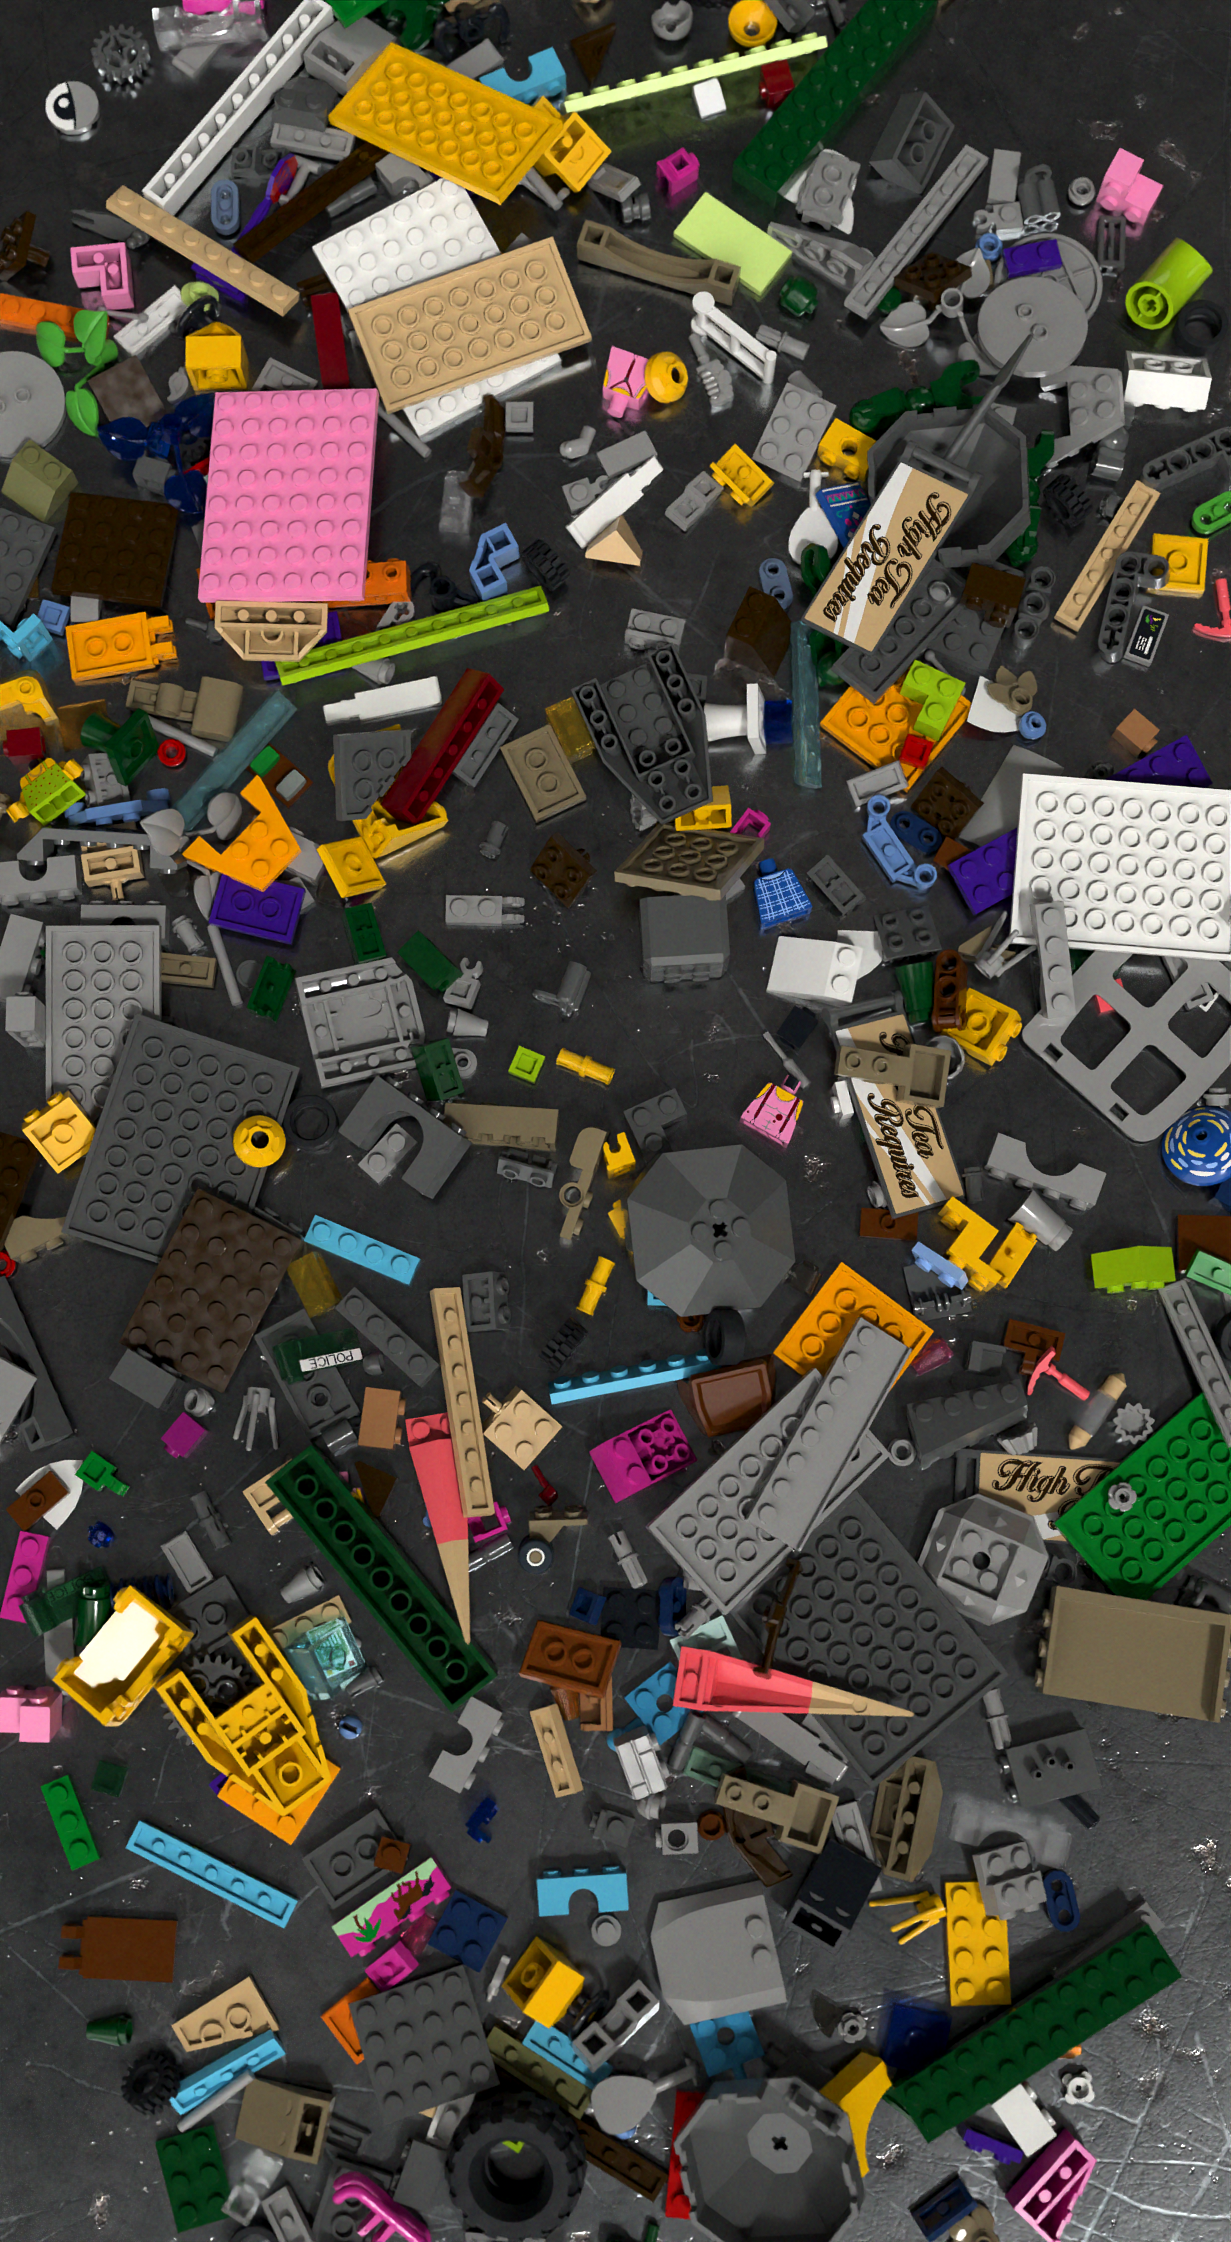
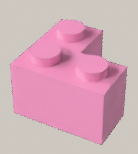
(1127, 190)
(105, 267)
(31, 1713)

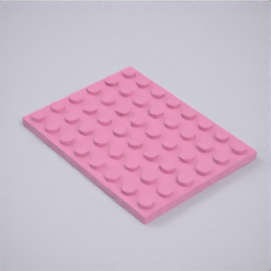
(289, 496)

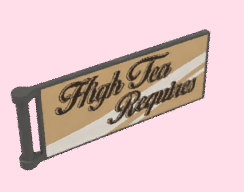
(890, 551)
(903, 1138)
(1032, 1482)

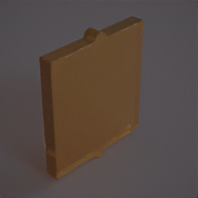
(72, 719)

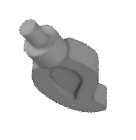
(178, 385)
(492, 1989)

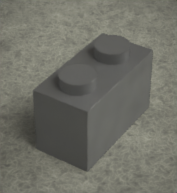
(420, 2174)

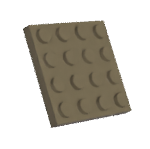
(689, 861)

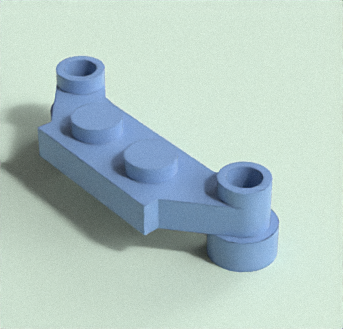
(128, 811)
(890, 851)

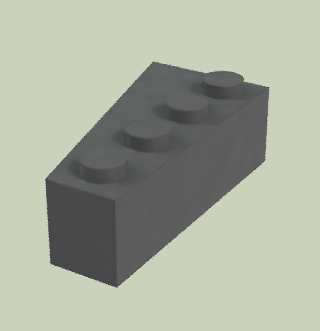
(963, 1418)

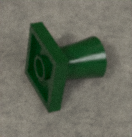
(126, 745)

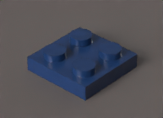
(467, 1930)

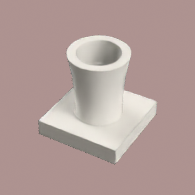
(739, 720)

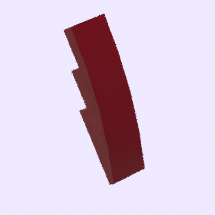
(330, 341)

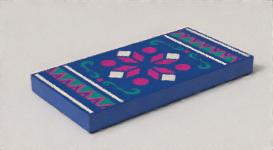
(844, 508)

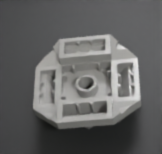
(1014, 1553)

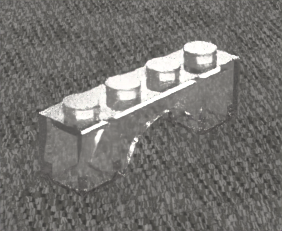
(180, 29)
(971, 1824)

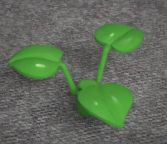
(90, 330)

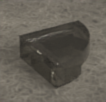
(826, 2015)

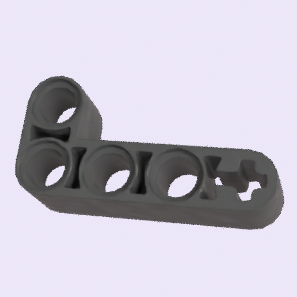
(1191, 464)
(1125, 606)

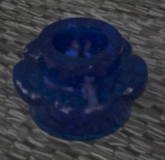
(100, 1534)

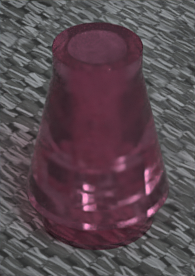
(932, 1356)
(418, 1935)

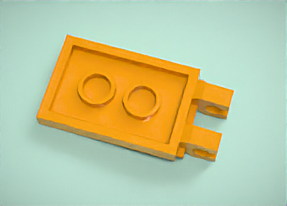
(118, 645)

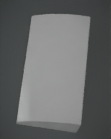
(1002, 797)

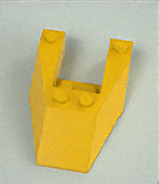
(264, 1738)

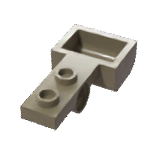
(211, 711)
(918, 1073)
(587, 1157)
(801, 1814)

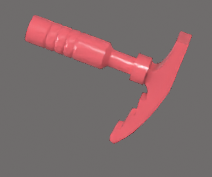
(1224, 607)
(1044, 1366)

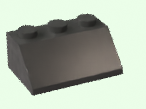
(912, 142)

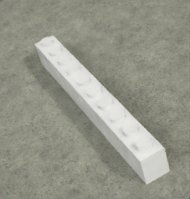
(238, 107)

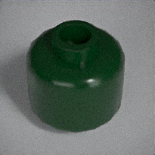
(798, 295)

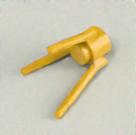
(929, 1911)

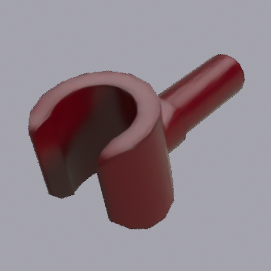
(549, 1494)

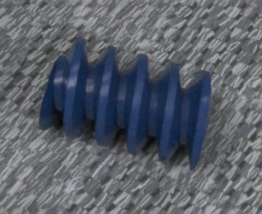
(160, 1592)

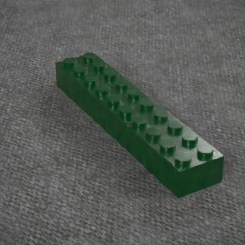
(829, 96)
(382, 1577)
(1036, 2031)

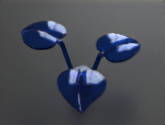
(128, 435)

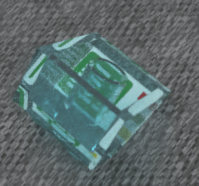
(326, 1659)

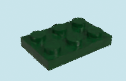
(194, 2176)

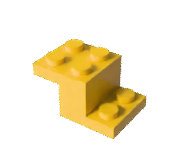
(574, 152)
(969, 1244)

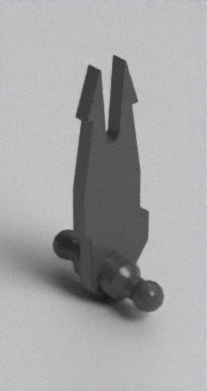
(111, 227)

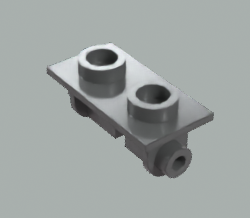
(514, 1166)

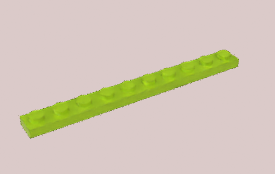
(414, 635)

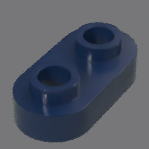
(915, 832)
(671, 1605)
(1061, 1899)

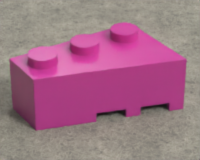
(1052, 2186)

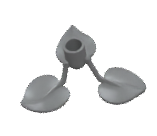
(909, 324)
(167, 836)

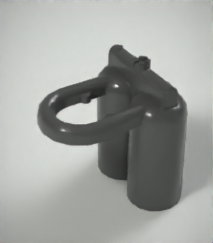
(1038, 196)
(570, 990)
(1205, 1595)

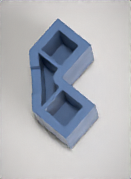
(493, 551)

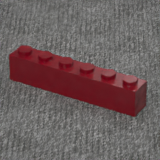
(442, 747)

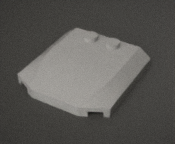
(360, 1021)
(717, 1953)

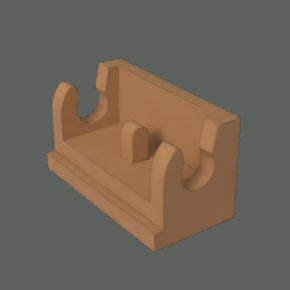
(595, 1712)

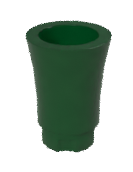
(917, 990)
(93, 1611)

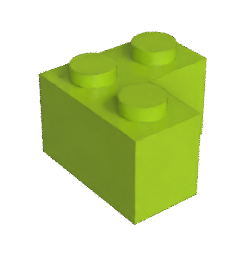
(938, 695)
(1134, 1267)

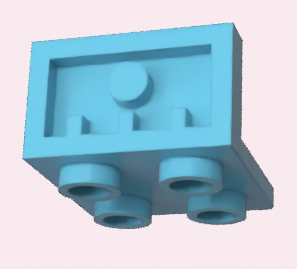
(28, 638)

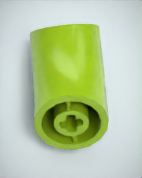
(1167, 285)

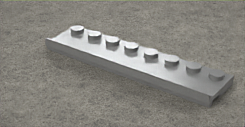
(828, 1434)

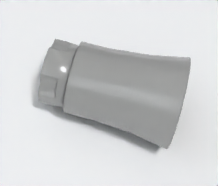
(1040, 1220)

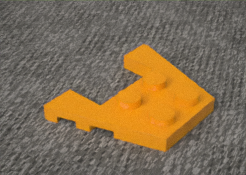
(259, 851)

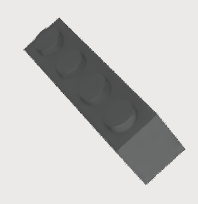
(388, 1337)

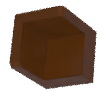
(948, 853)

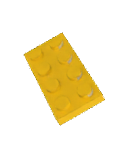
(975, 1948)

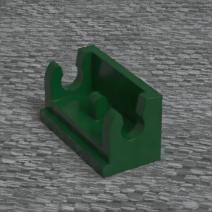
(363, 934)
(429, 962)
(271, 989)
(437, 1069)

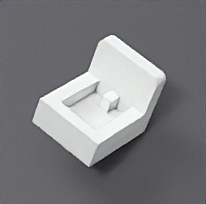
(841, 1100)

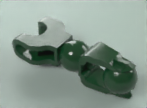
(420, 17)
(884, 409)
(1026, 544)
(820, 644)

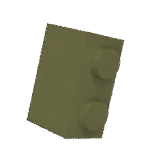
(38, 481)

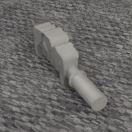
(713, 374)

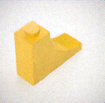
(857, 2093)

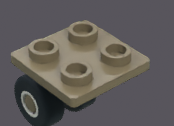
(536, 1549)

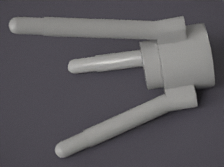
(990, 962)
(256, 1402)

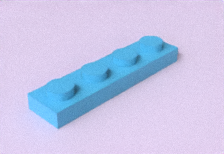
(362, 1250)
(215, 2076)

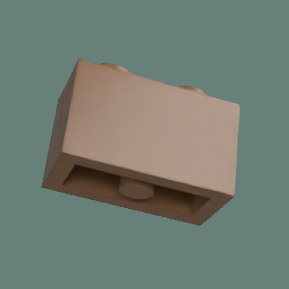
(381, 1418)

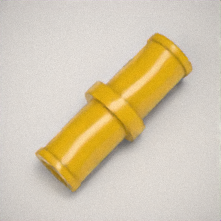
(585, 1066)
(595, 1285)

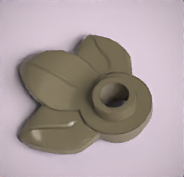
(1010, 689)
(975, 2227)

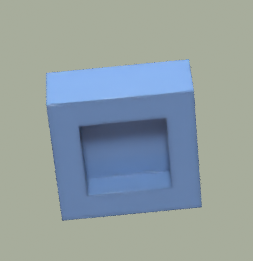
(54, 616)

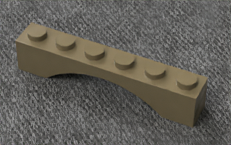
(611, 250)
(32, 1235)

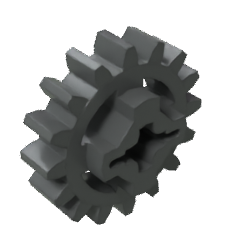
(132, 46)

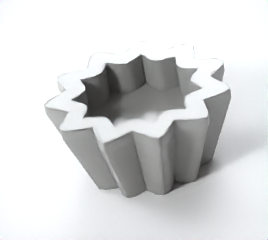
(640, 815)
(1133, 1423)
(1019, 1438)

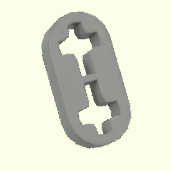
(392, 614)

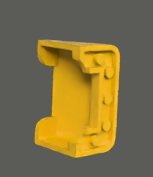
(27, 689)
(385, 833)
(124, 1658)

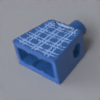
(778, 895)

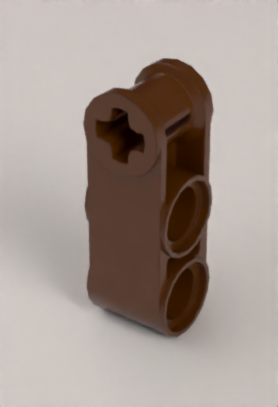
(950, 1010)

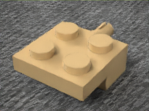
(112, 865)
(519, 1426)

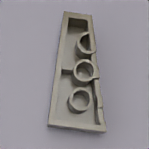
(505, 1125)

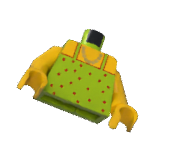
(47, 790)

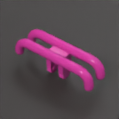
(382, 2208)

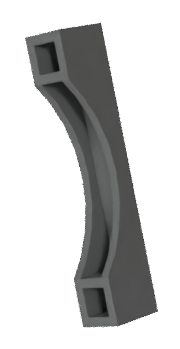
(42, 1414)

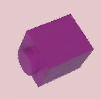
(184, 1436)

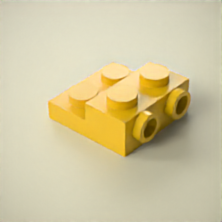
(987, 1028)
(60, 1130)

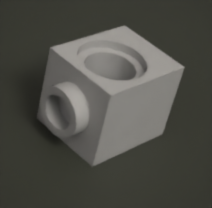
(689, 1845)

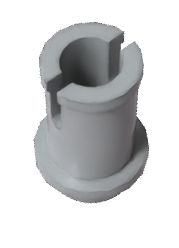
(187, 933)

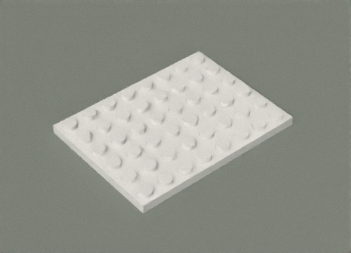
(408, 245)
(1130, 861)

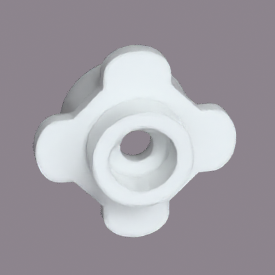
(1084, 2094)

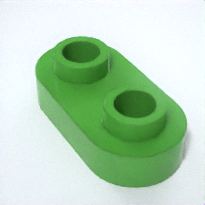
(1214, 512)

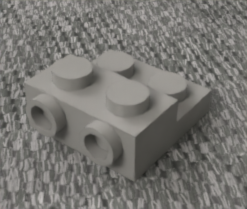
(1008, 1880)

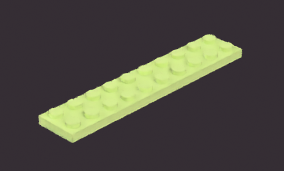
(702, 70)

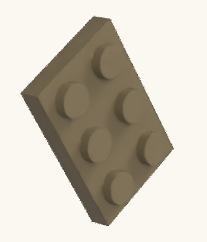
(543, 773)

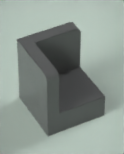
(984, 1358)

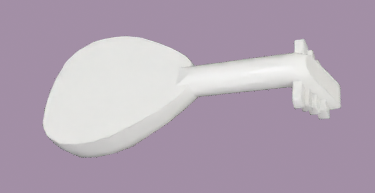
(813, 524)

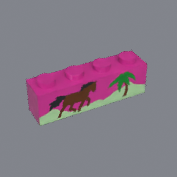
(392, 1906)

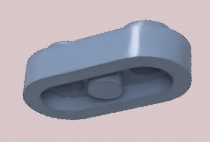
(225, 208)
(776, 583)

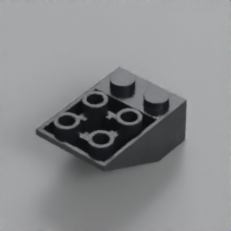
(832, 1896)

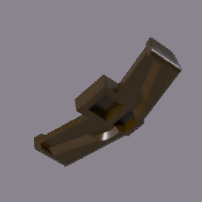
(486, 448)
(774, 1617)
(749, 1838)

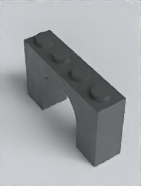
(441, 1145)

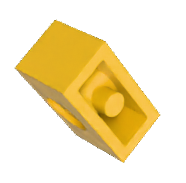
(841, 437)

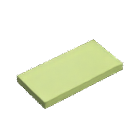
(724, 235)

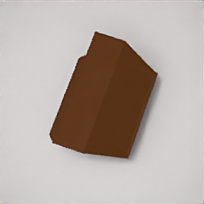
(730, 1396)

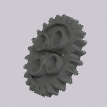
(214, 1674)

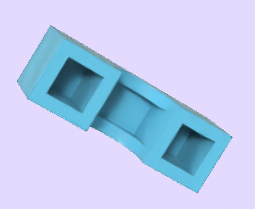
(545, 79)
(556, 1889)

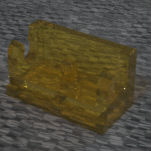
(570, 729)
(314, 1284)

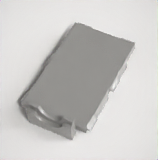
(828, 189)

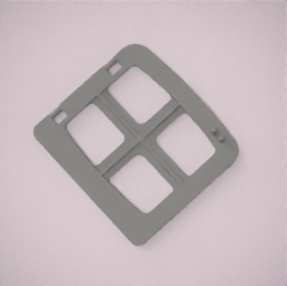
(1147, 1027)

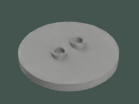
(1077, 273)
(1038, 309)
(29, 402)

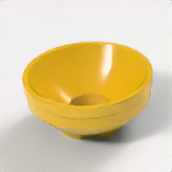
(752, 13)
(659, 377)
(254, 1156)

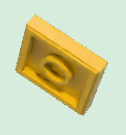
(1186, 561)
(351, 866)

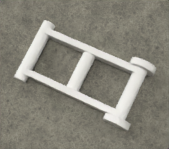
(703, 325)

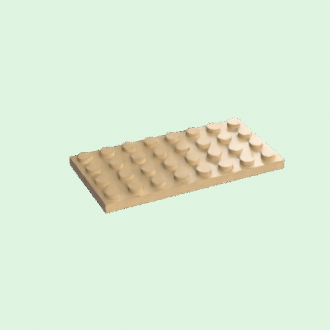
(469, 325)

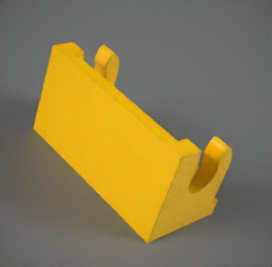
(619, 1160)
(1012, 1253)

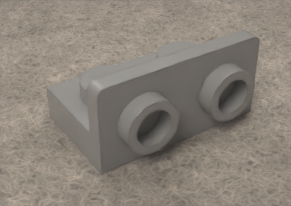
(653, 630)
(101, 782)

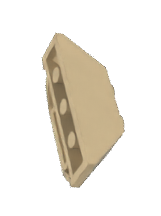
(271, 628)

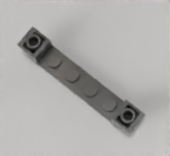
(42, 844)

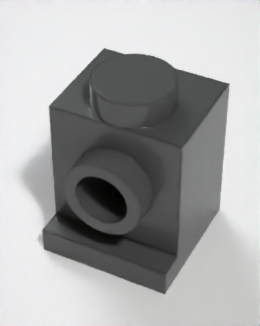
(153, 472)

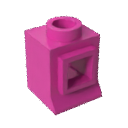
(681, 178)
(755, 819)
(479, 1530)

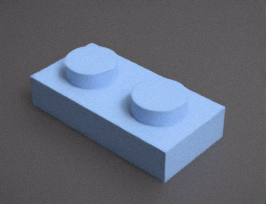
(948, 1272)

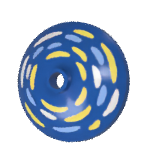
(1196, 1160)

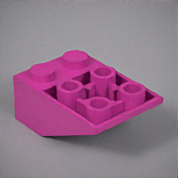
(643, 1456)

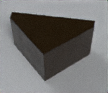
(377, 1486)

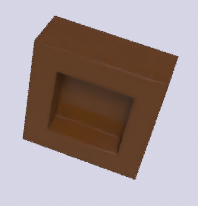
(392, 1854)

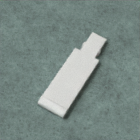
(612, 503)
(386, 701)

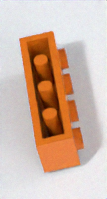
(384, 584)

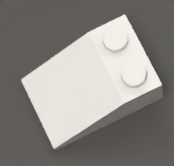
(815, 970)

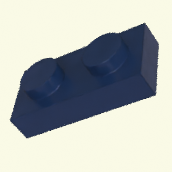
(944, 2210)

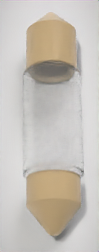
(1096, 1411)

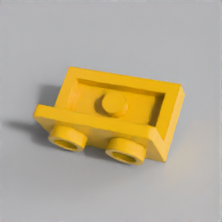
(742, 475)

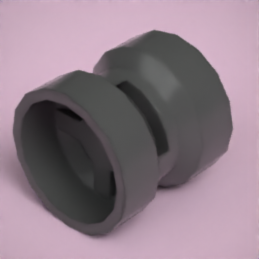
(636, 208)

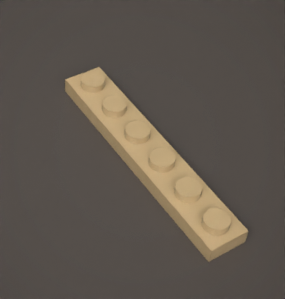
(1103, 559)

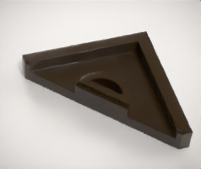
(591, 50)

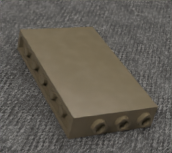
(1135, 1654)

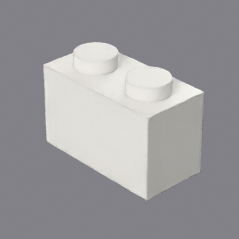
(1023, 2118)

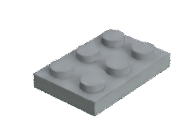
(794, 432)

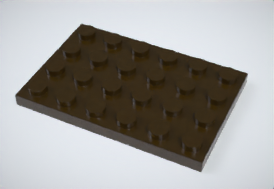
(210, 1290)

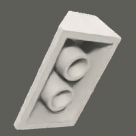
(1166, 381)

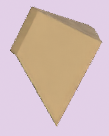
(616, 544)

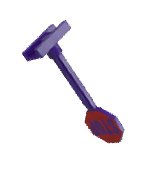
(278, 184)

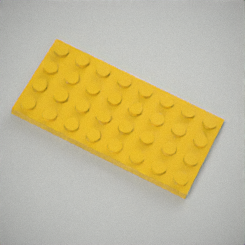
(446, 122)

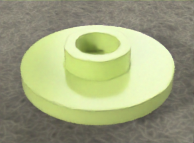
(196, 290)

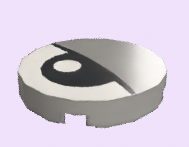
(72, 107)

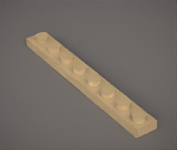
(202, 250)
(462, 1402)

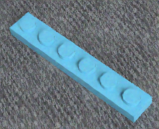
(624, 1378)
(212, 1873)

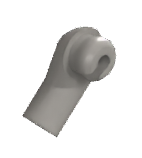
(579, 446)

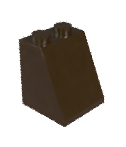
(127, 393)
(759, 633)

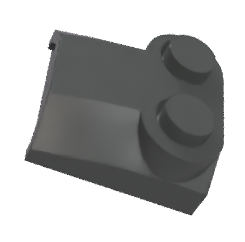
(304, 104)

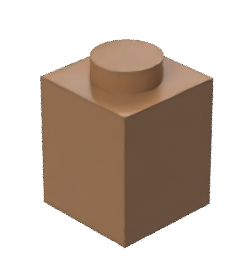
(1136, 734)

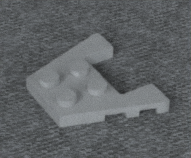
(1094, 406)

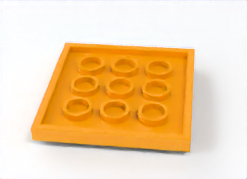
(880, 729)
(831, 1314)

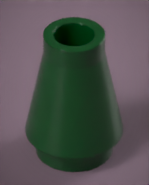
(111, 2030)

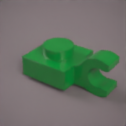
(99, 1473)

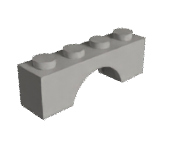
(1055, 966)
(1010, 1160)

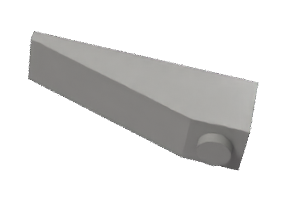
(833, 258)

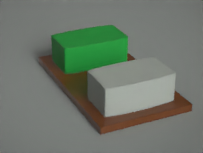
(279, 775)

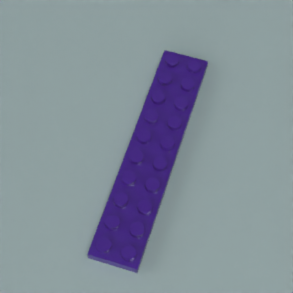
(989, 871)

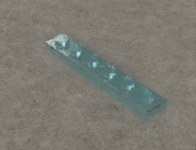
(805, 708)
(234, 758)

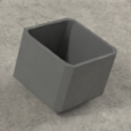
(683, 938)

